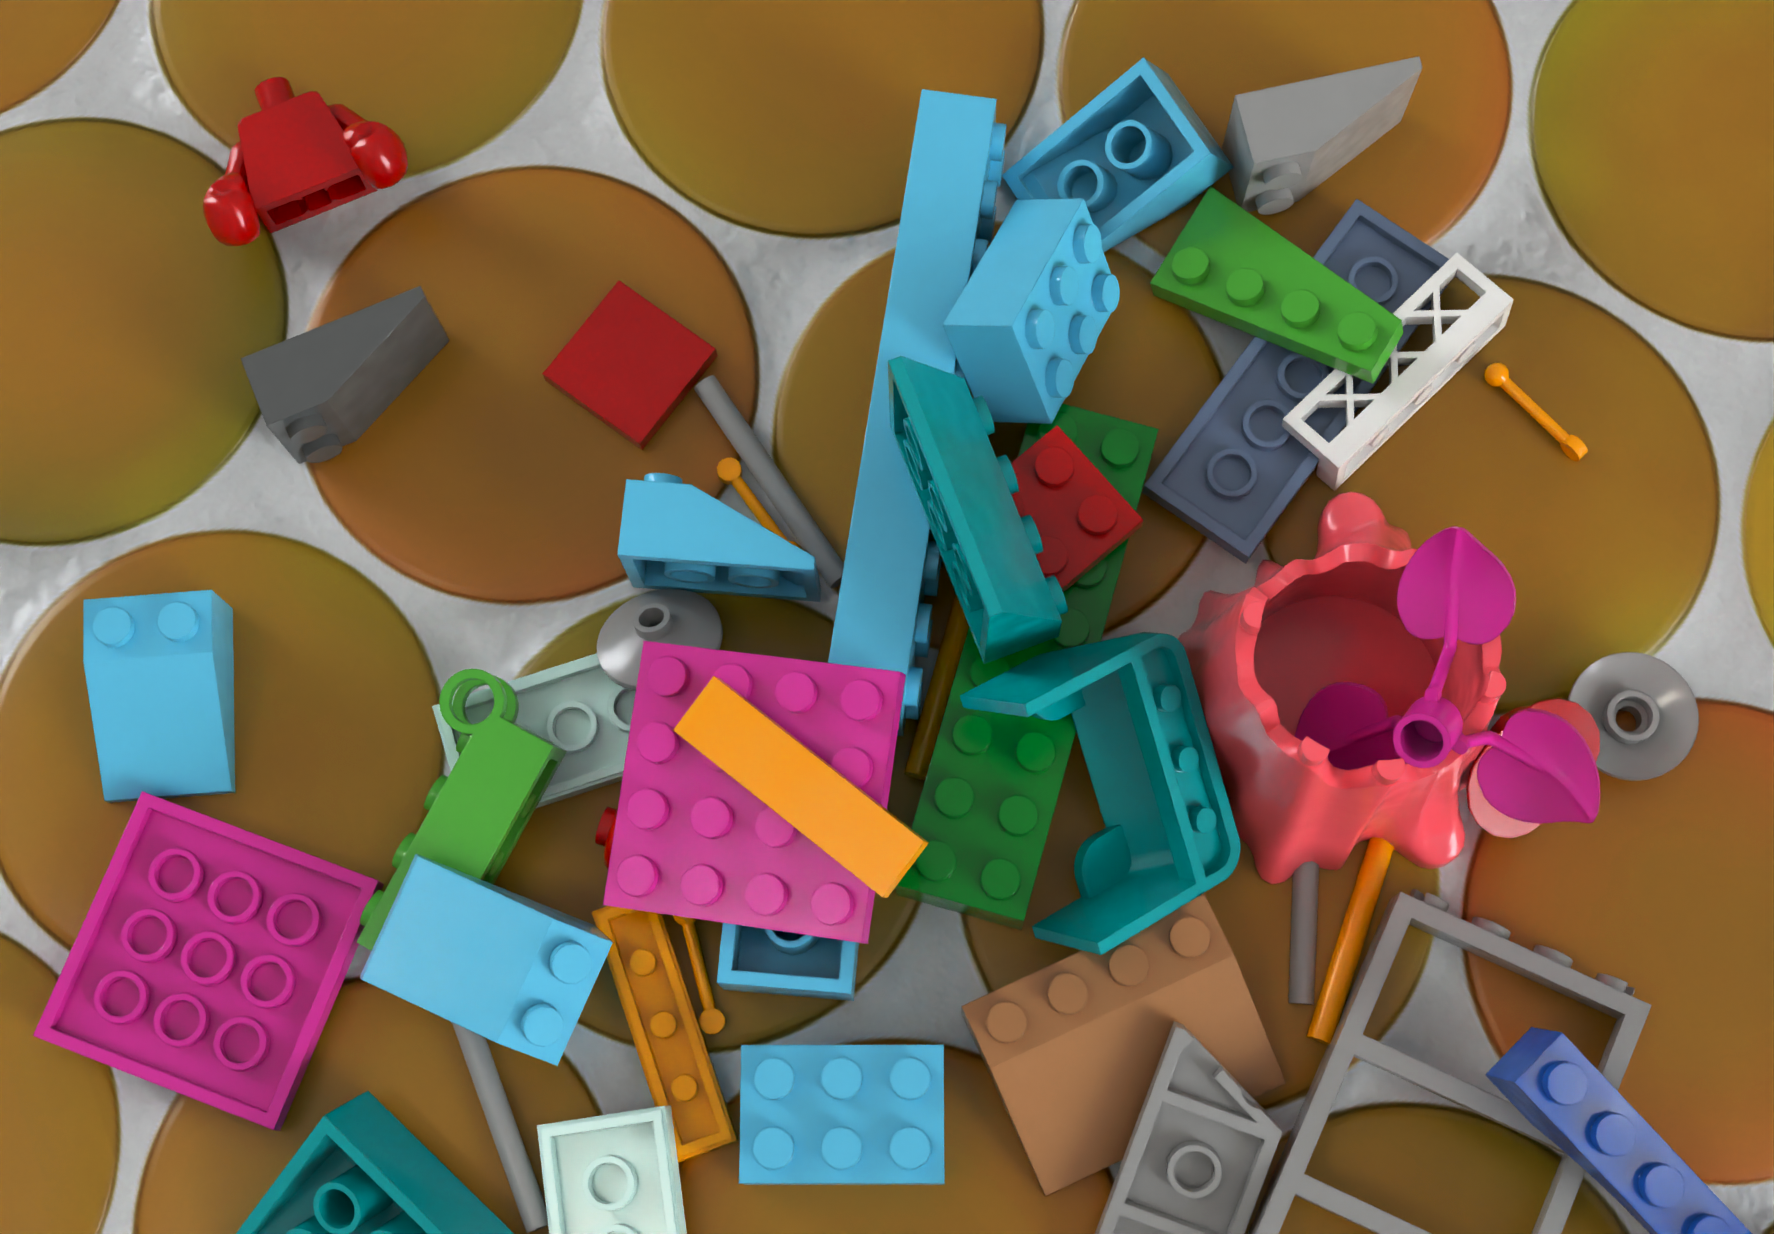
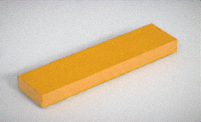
(801, 787)
(666, 1029)

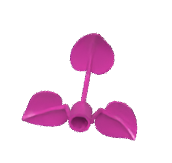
(1539, 763)

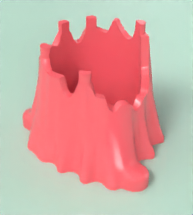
(1284, 640)

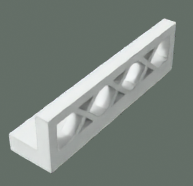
(1415, 385)

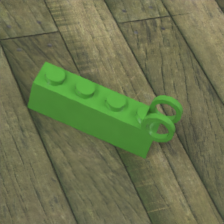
(482, 802)

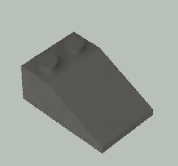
(343, 375)

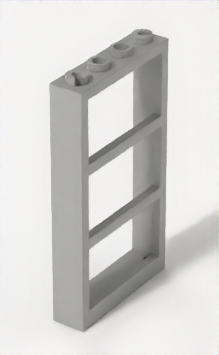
(1489, 942)

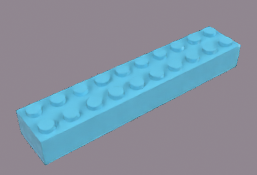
(939, 244)

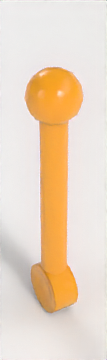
(1498, 376)
(730, 473)
(711, 1019)

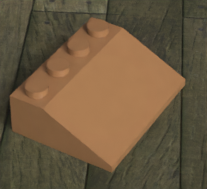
(1087, 1033)

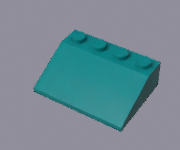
(972, 510)
(368, 1177)

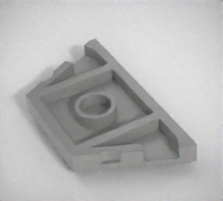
(1193, 1150)

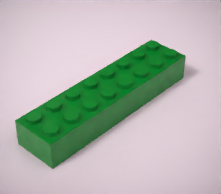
(1001, 773)

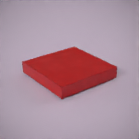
(630, 364)

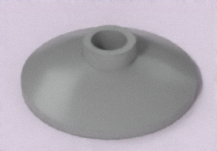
(655, 616)
(1658, 701)

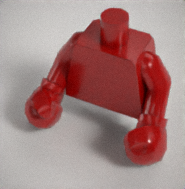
(298, 163)

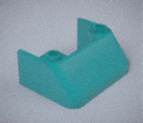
(1151, 773)

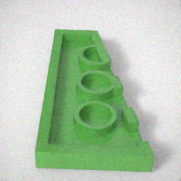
(1270, 288)

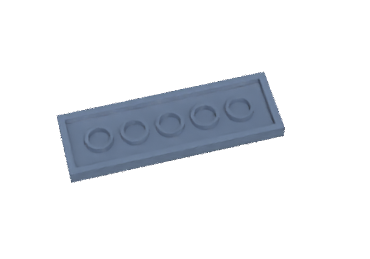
(1235, 459)

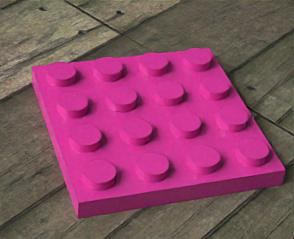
(705, 844)
(209, 961)

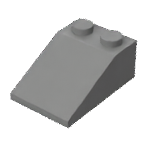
(1307, 130)

